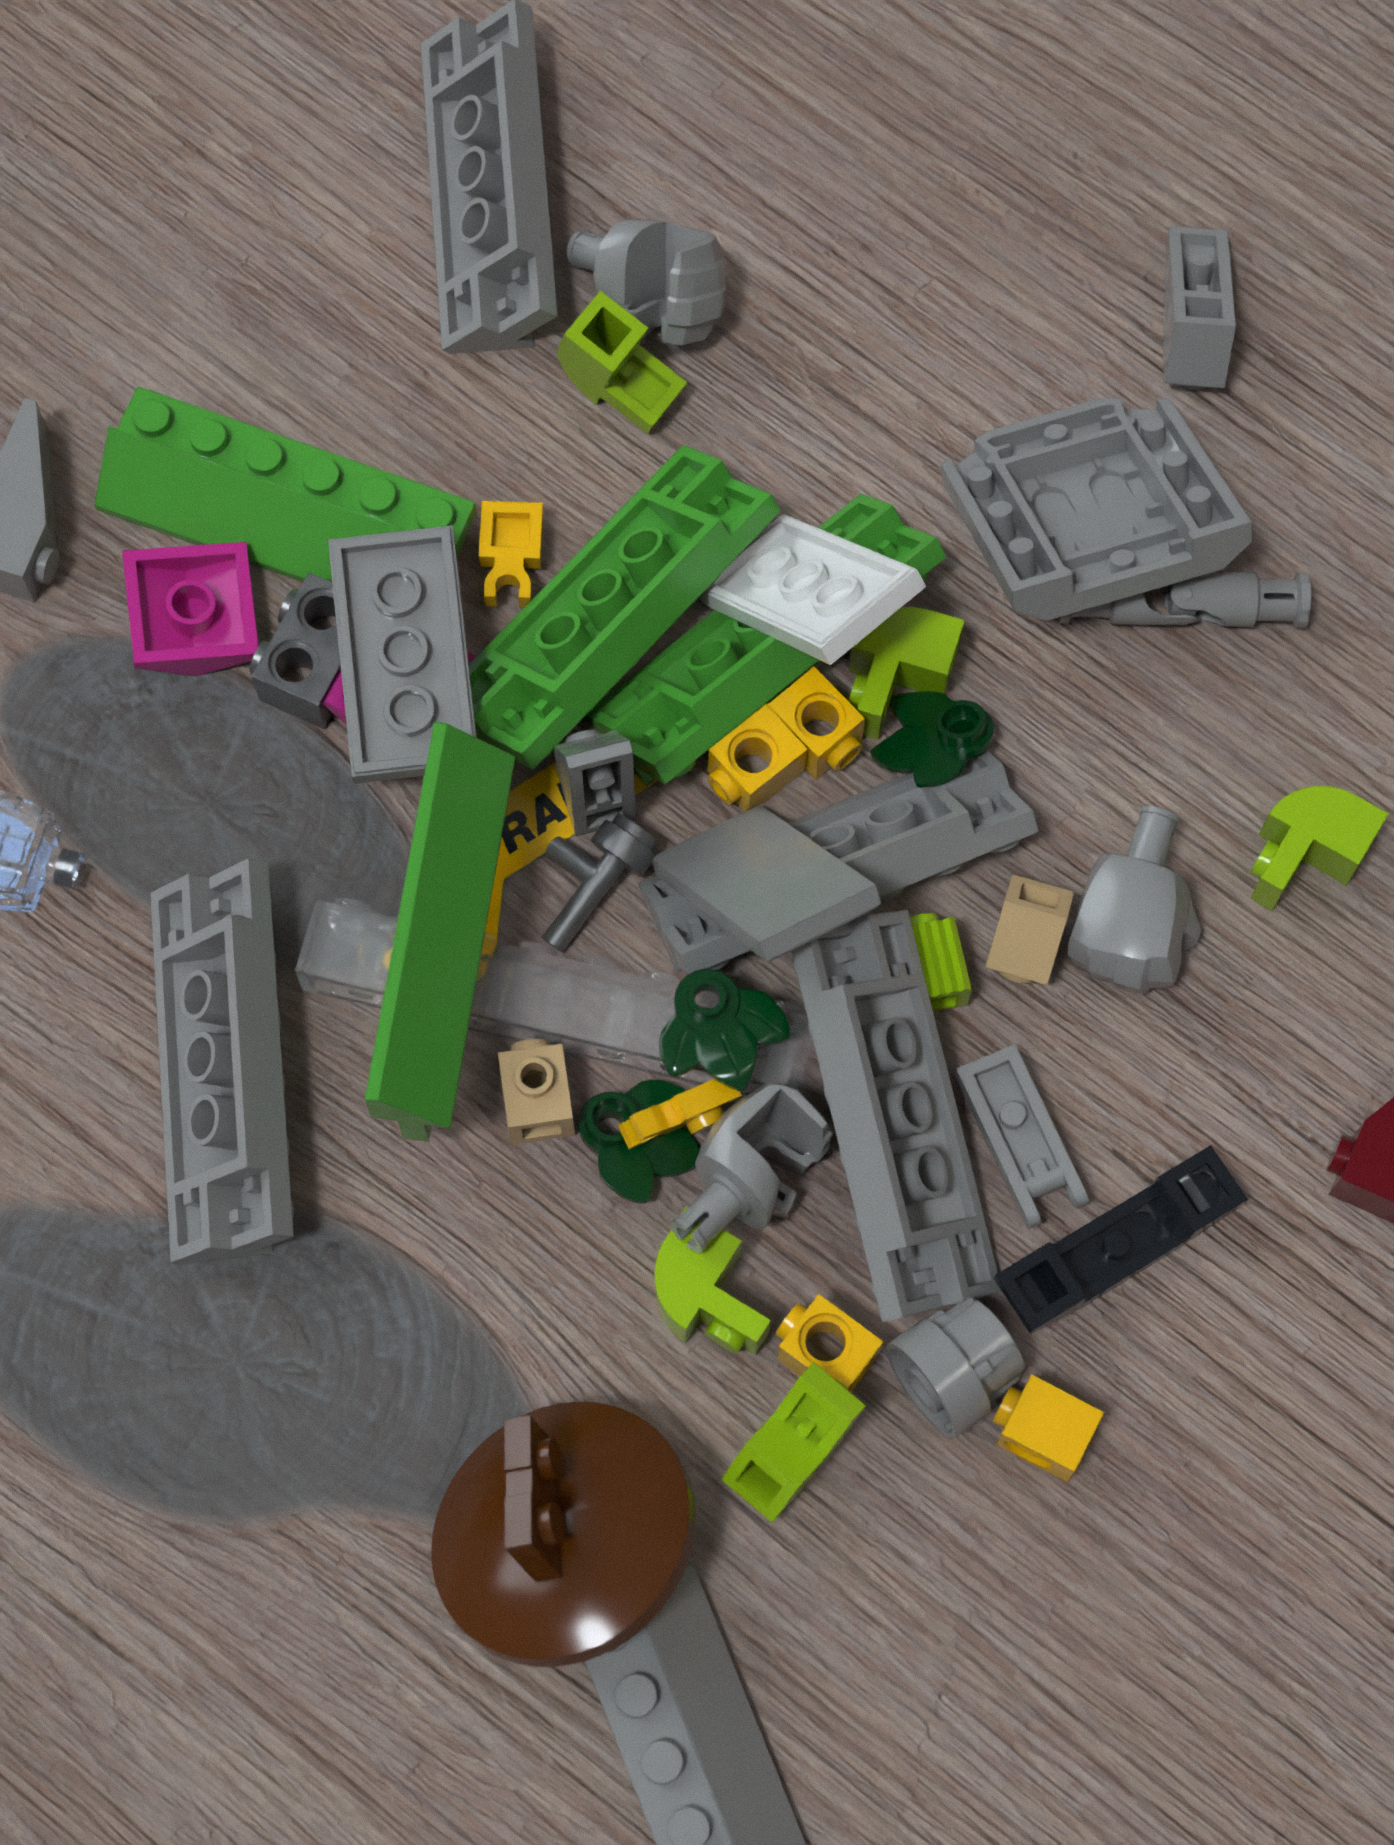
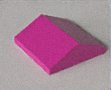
(190, 607)

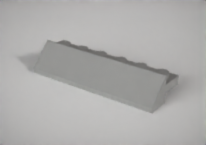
(488, 182)
(885, 834)
(221, 1065)
(895, 1116)
(691, 1731)

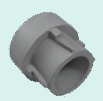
(956, 1365)

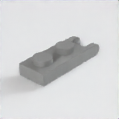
(1018, 1131)

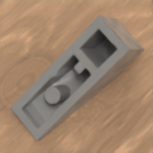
(1197, 308)
(27, 507)
(596, 778)

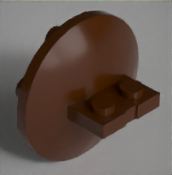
(563, 1534)

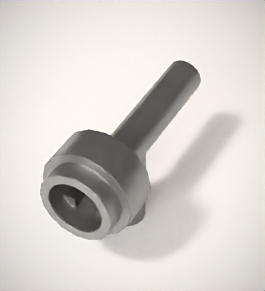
(623, 847)

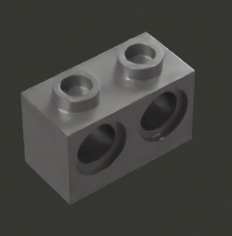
(296, 646)

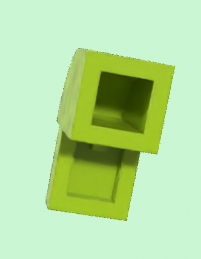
(607, 363)
(908, 651)
(1318, 827)
(691, 1292)
(793, 1442)

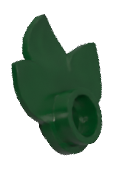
(934, 737)
(723, 1036)
(633, 1170)

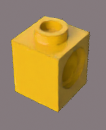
(817, 699)
(761, 736)
(859, 1344)
(1046, 1426)

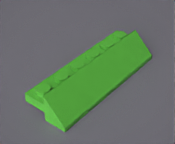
(238, 483)
(613, 603)
(730, 670)
(439, 933)

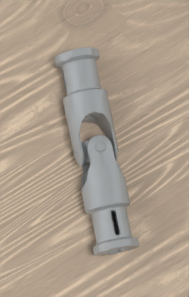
(1222, 599)

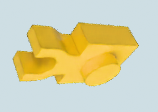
(510, 543)
(696, 1108)

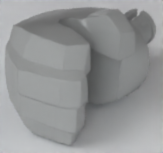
(658, 274)
(1136, 912)
(731, 1164)

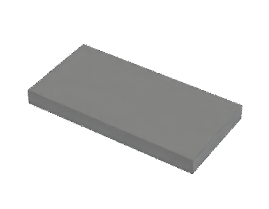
(399, 647)
(766, 882)

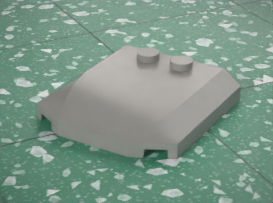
(1095, 506)

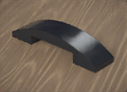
(1121, 1241)

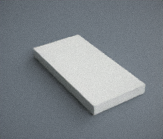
(811, 588)

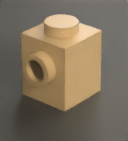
(1029, 930)
(536, 1091)

